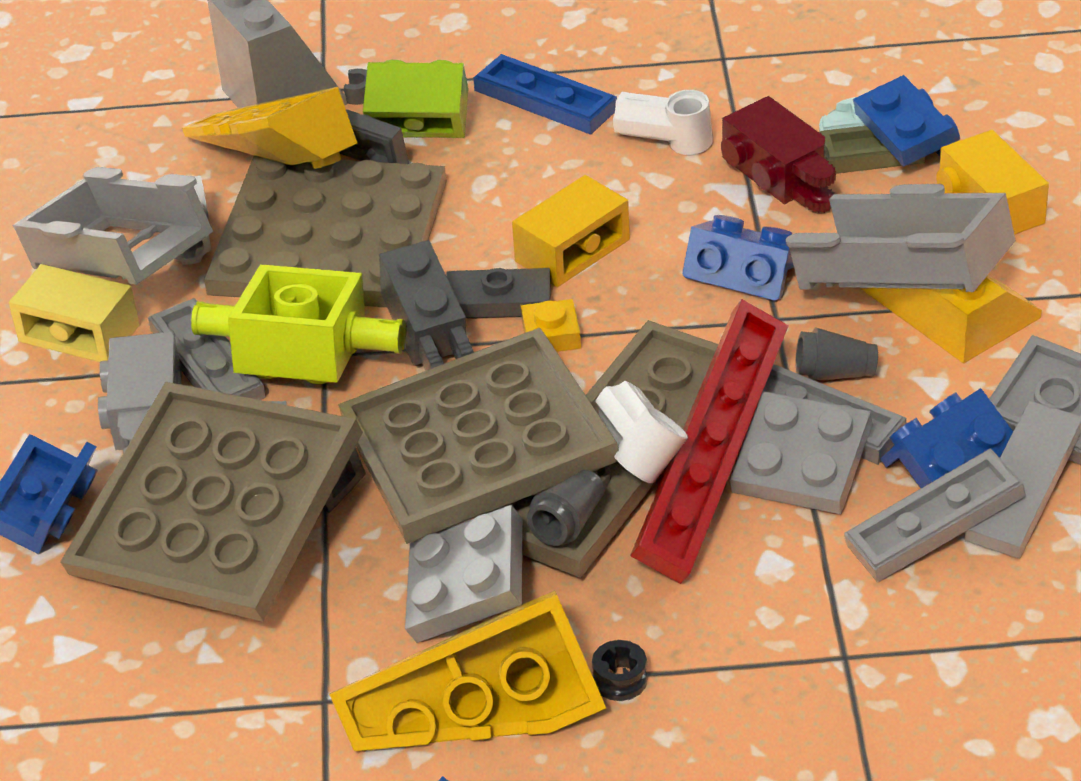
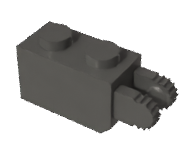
(422, 296)

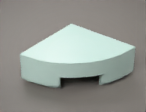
(841, 117)

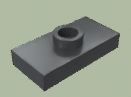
(375, 140)
(499, 290)

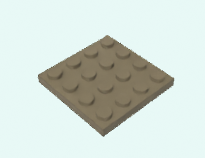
(324, 220)
(478, 434)
(213, 499)

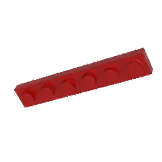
(715, 434)

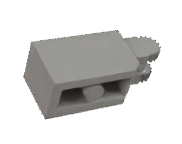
(133, 379)

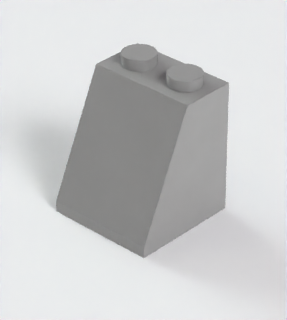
(262, 54)

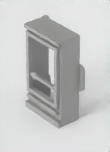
(71, 226)
(906, 240)

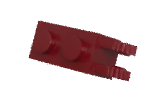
(779, 153)

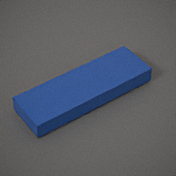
(545, 93)

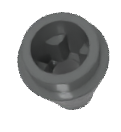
(834, 356)
(563, 510)

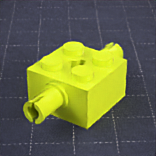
(298, 324)

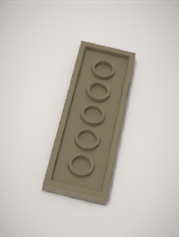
(669, 373)

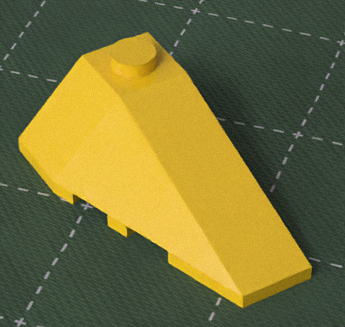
(284, 130)
(958, 319)
(484, 683)

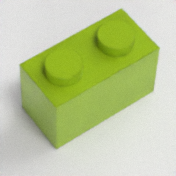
(418, 97)

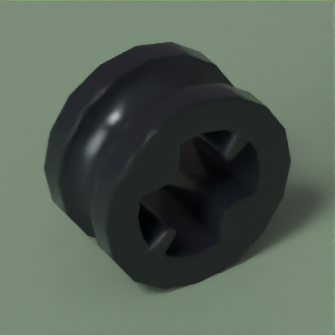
(620, 654)

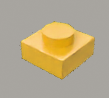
(557, 322)

